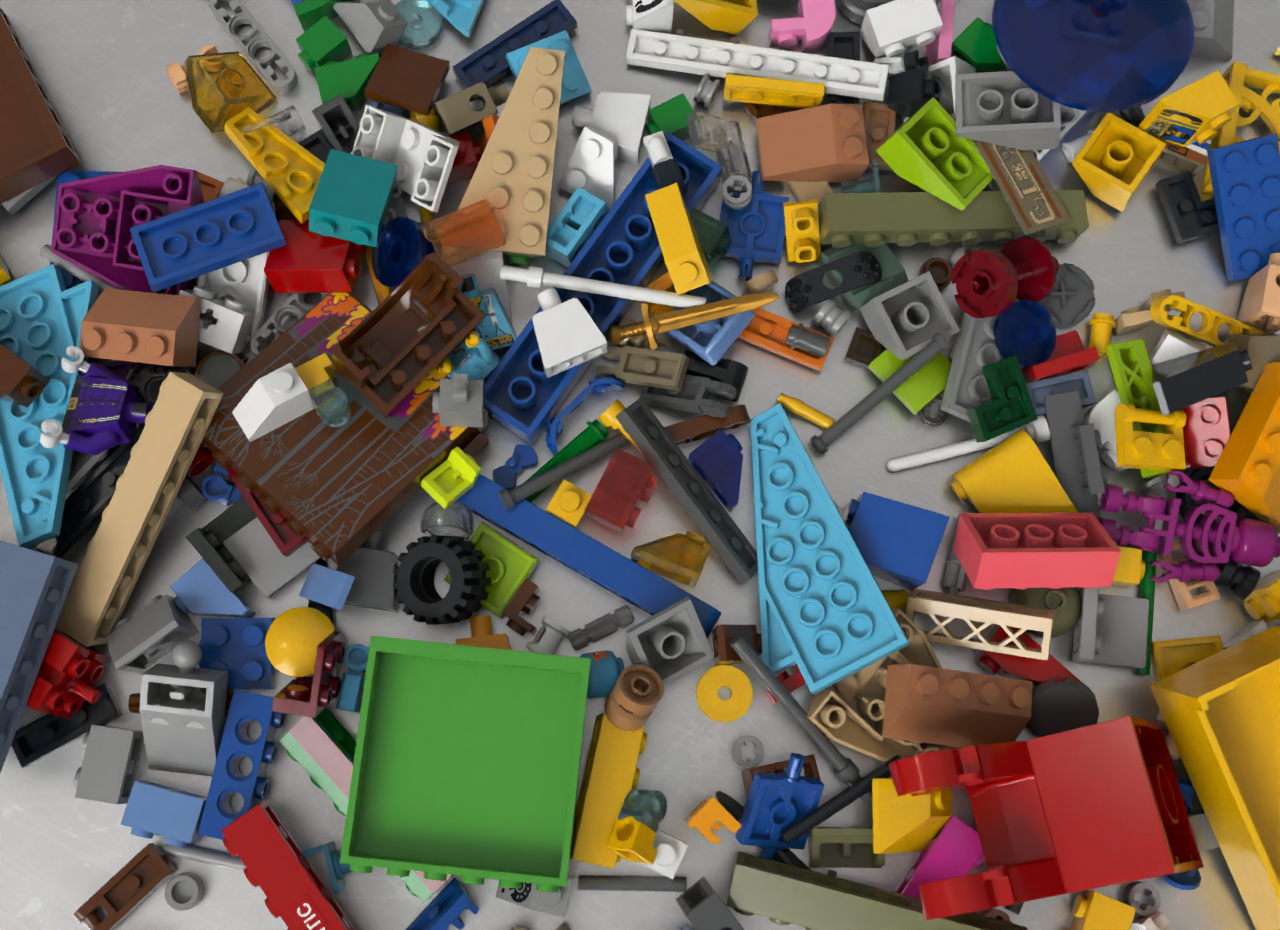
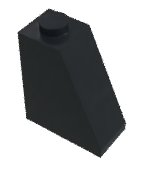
(1199, 376)

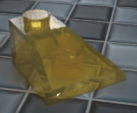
(224, 87)
(674, 557)

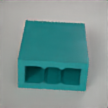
(352, 198)

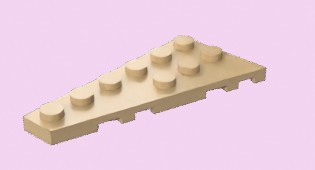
(520, 156)

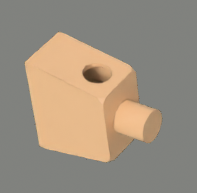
(1262, 298)

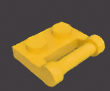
(1149, 449)

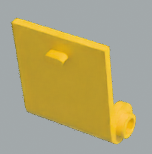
(1012, 480)

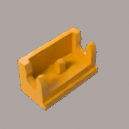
(705, 818)

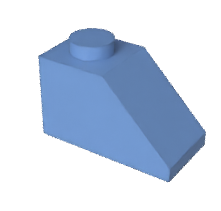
(206, 595)

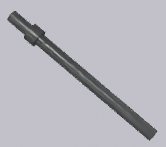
(844, 768)

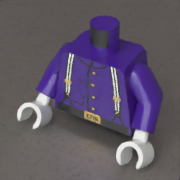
(99, 411)

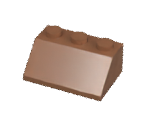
(142, 328)

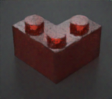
(621, 491)

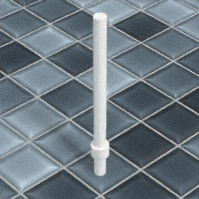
(536, 277)

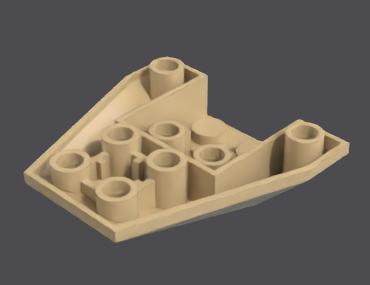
(854, 707)

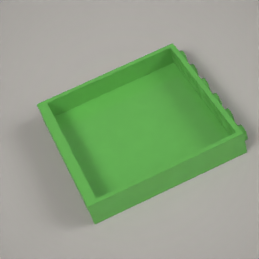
(467, 763)

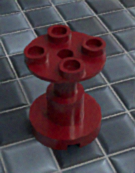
(993, 279)

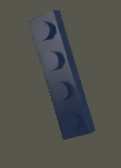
(490, 63)

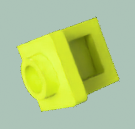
(452, 478)

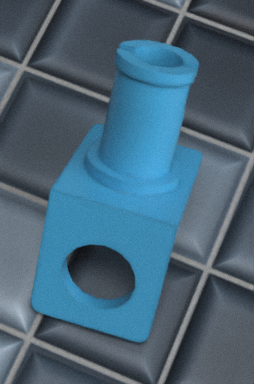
(336, 869)

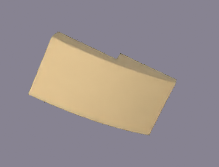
(1139, 317)

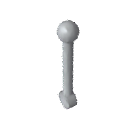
(683, 33)

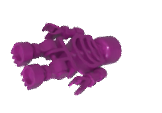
(1244, 541)

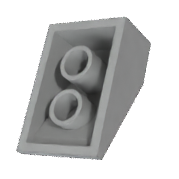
(1005, 112)

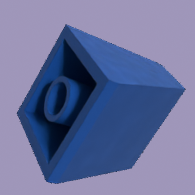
(896, 538)

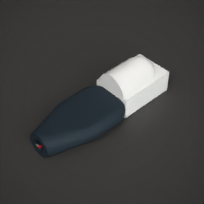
(664, 167)

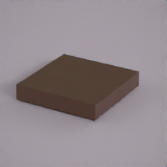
(407, 79)

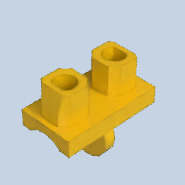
(802, 231)

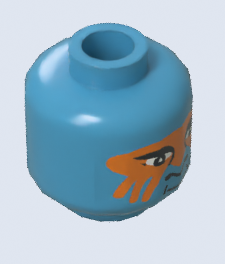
(603, 672)

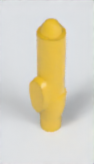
(803, 410)

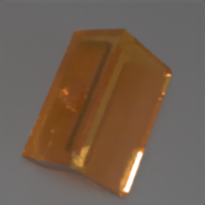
(465, 233)

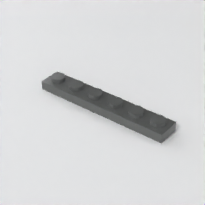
(689, 490)

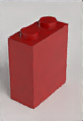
(313, 261)

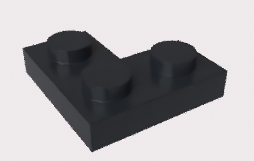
(1185, 210)

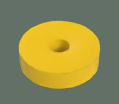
(740, 690)

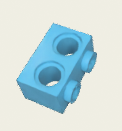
(574, 226)

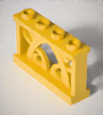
(1236, 77)

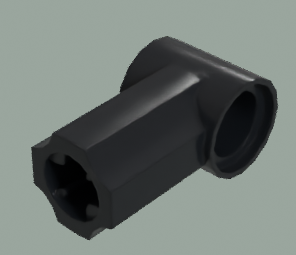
(724, 371)

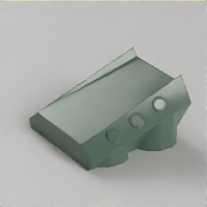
(892, 272)

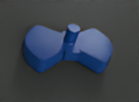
(522, 457)

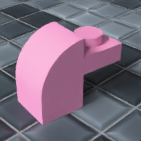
(808, 29)

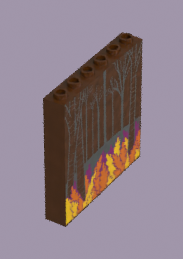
(324, 478)

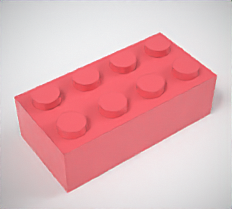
(1035, 550)

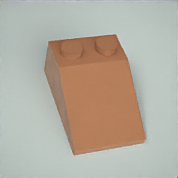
(813, 144)

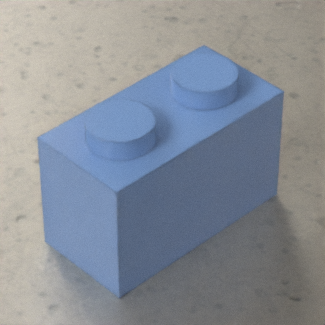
(164, 812)

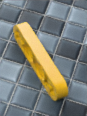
(1210, 320)

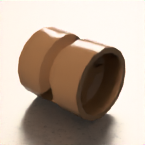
(634, 697)

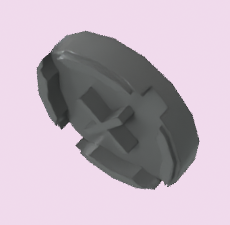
(1070, 297)

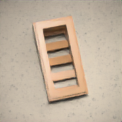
(1181, 590)

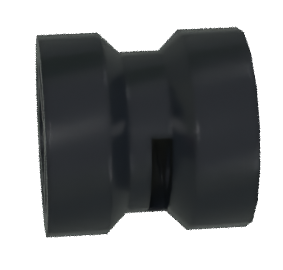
(1237, 578)

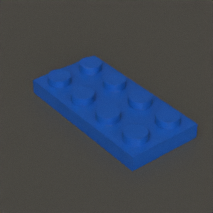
(1247, 203)
(207, 237)

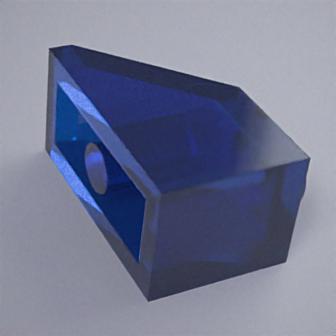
(720, 467)

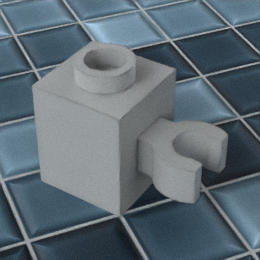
(459, 402)

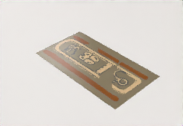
(1024, 186)

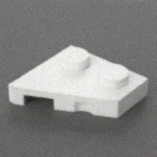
(592, 166)

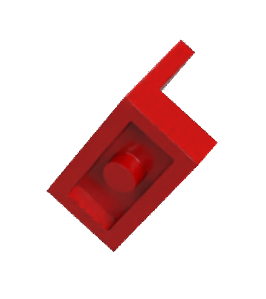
(1065, 359)

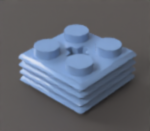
(714, 337)

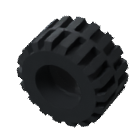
(417, 586)

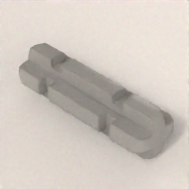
(601, 627)

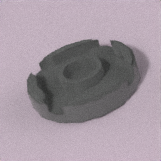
(1062, 707)

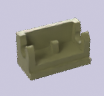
(843, 848)

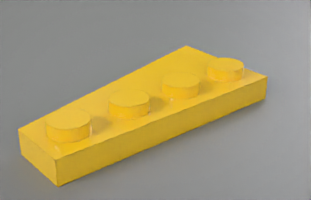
(279, 160)

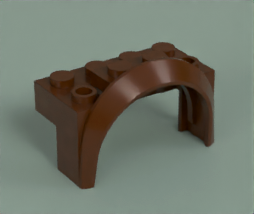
(404, 338)

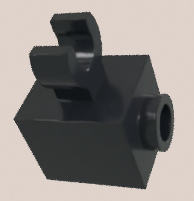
(914, 87)

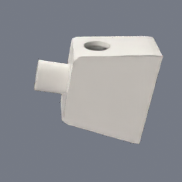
(620, 118)
(565, 333)

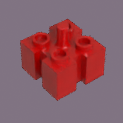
(65, 677)

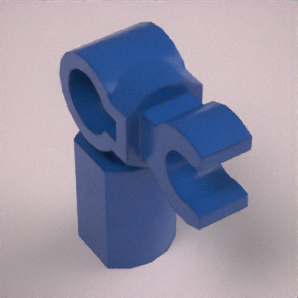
(218, 488)

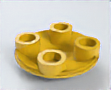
(294, 640)

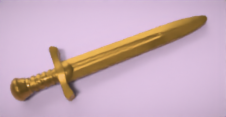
(681, 318)

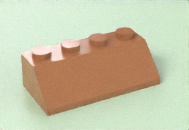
(954, 706)

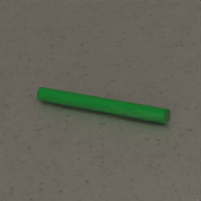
(1147, 591)

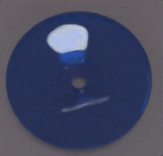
(1092, 59)

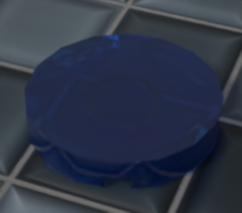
(1025, 333)

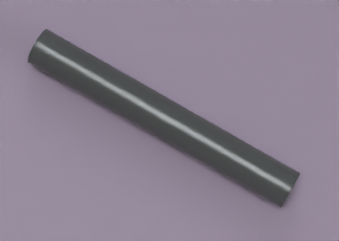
(632, 883)

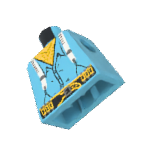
(496, 328)

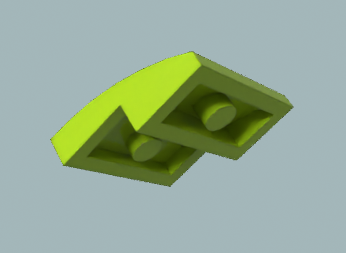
(919, 388)

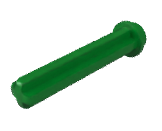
(585, 440)

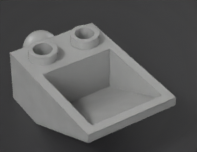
(186, 722)

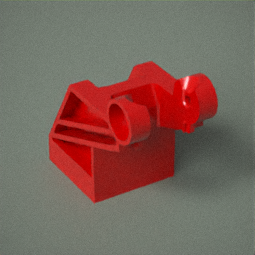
(1059, 813)

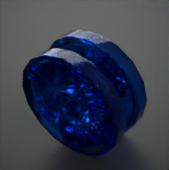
(399, 251)

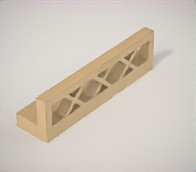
(985, 611)

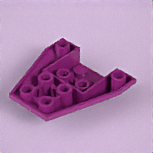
(99, 211)

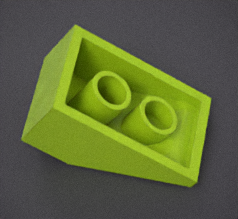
(936, 159)

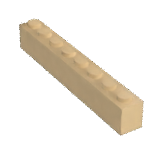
(138, 507)

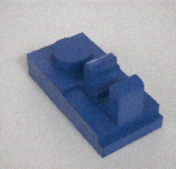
(445, 909)

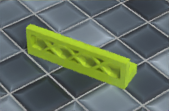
(1134, 384)

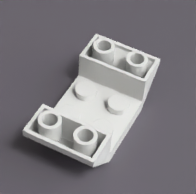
(419, 152)

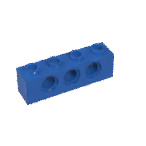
(235, 745)

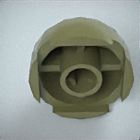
(1063, 600)

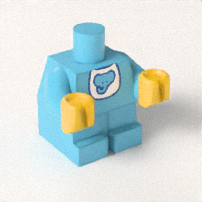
(475, 359)

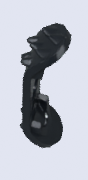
(808, 287)

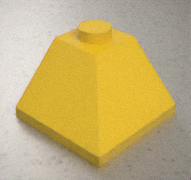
(906, 821)

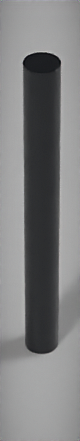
(836, 803)

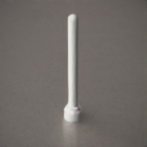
(1037, 430)

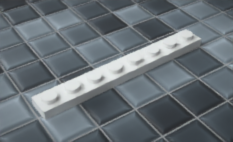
(721, 58)

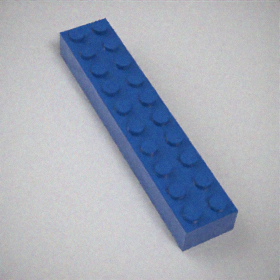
(619, 251)

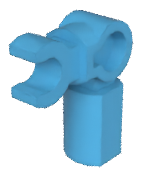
(353, 681)

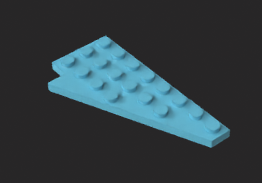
(38, 326)
(813, 581)

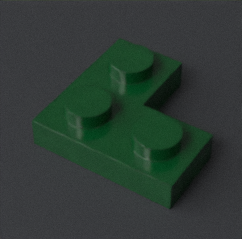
(1009, 405)

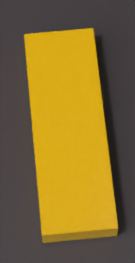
(773, 91)

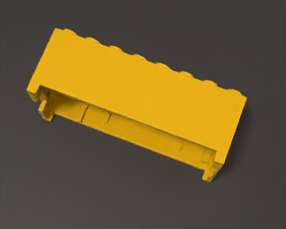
(1229, 741)

